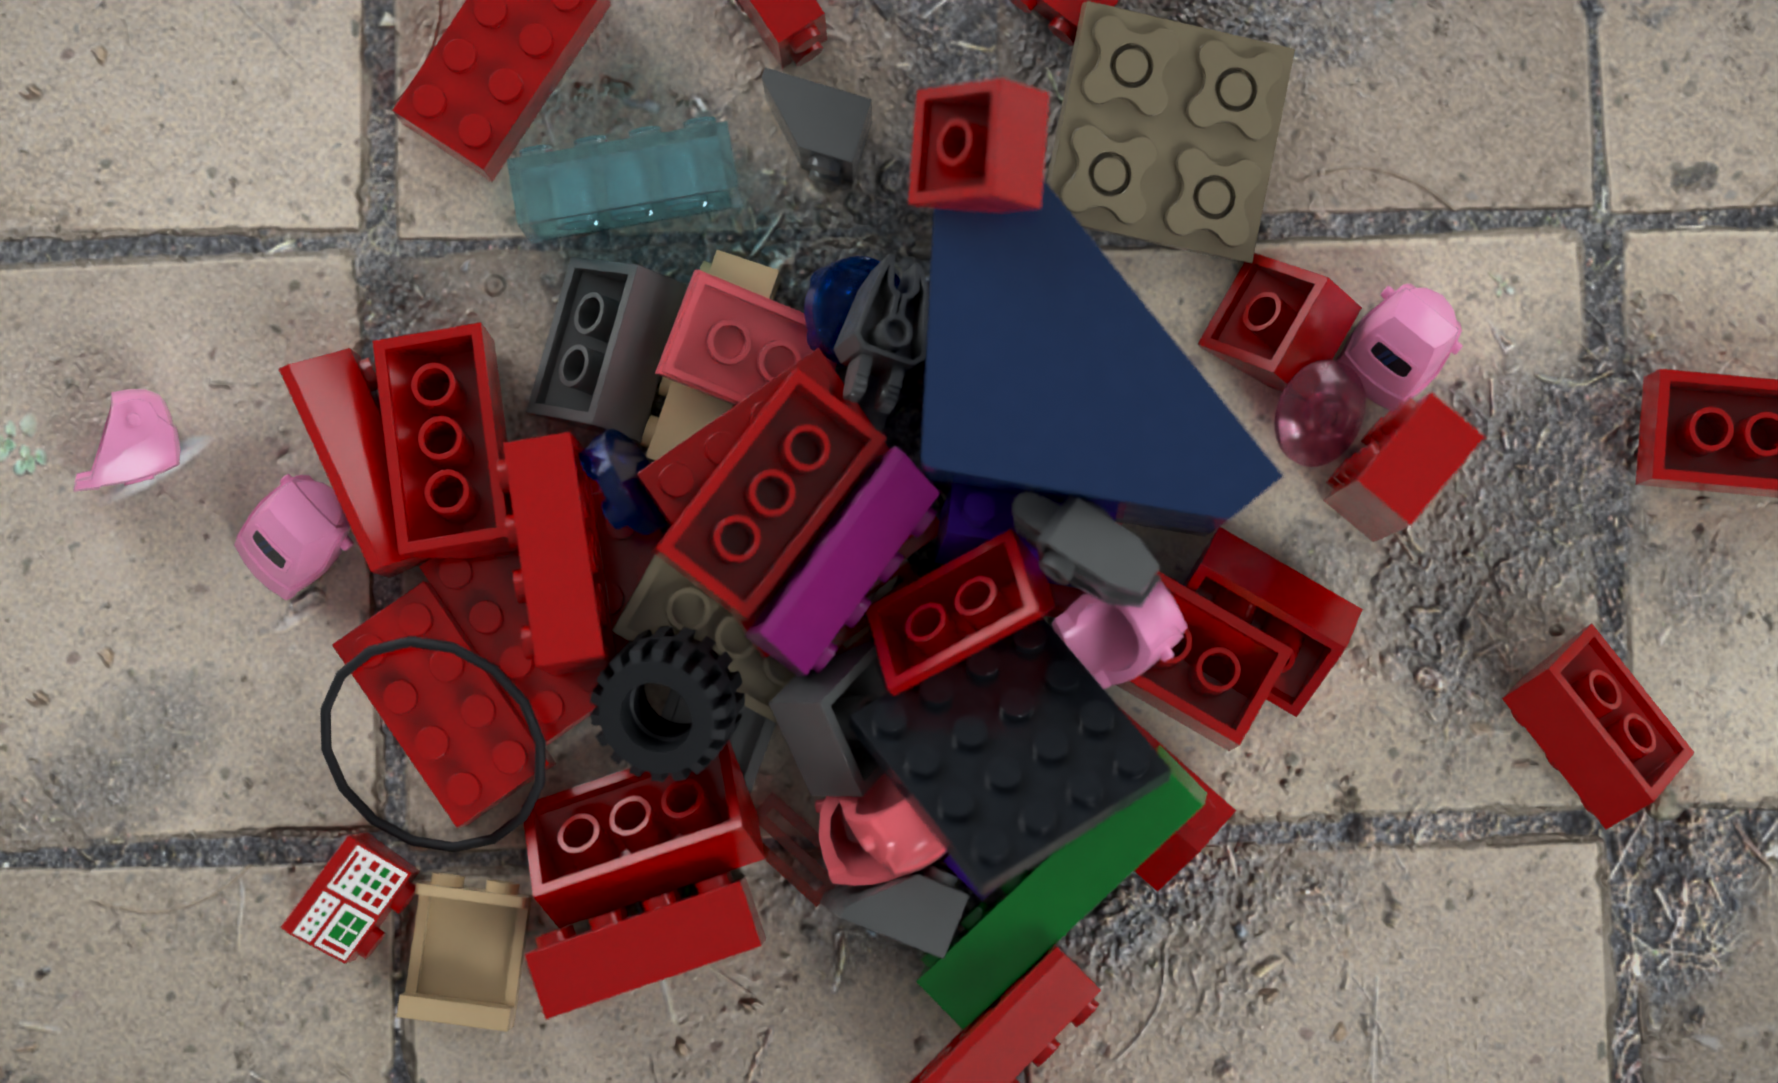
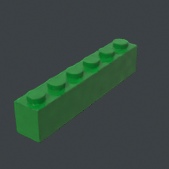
(1052, 897)

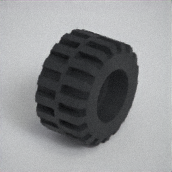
(643, 735)

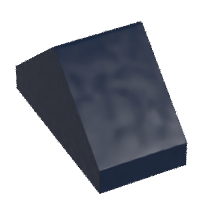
(1068, 382)

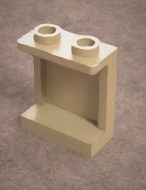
(466, 953)

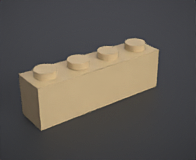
(688, 409)

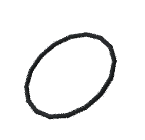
(502, 679)

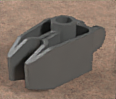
(884, 332)
(1086, 548)

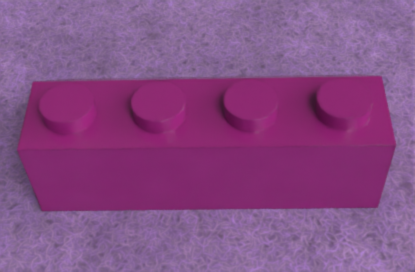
(844, 563)

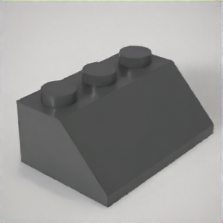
(606, 346)

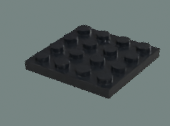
(1010, 753)

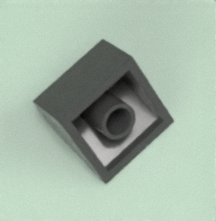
(820, 124)
(815, 722)
(913, 909)

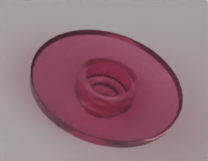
(1320, 413)

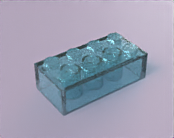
(625, 180)

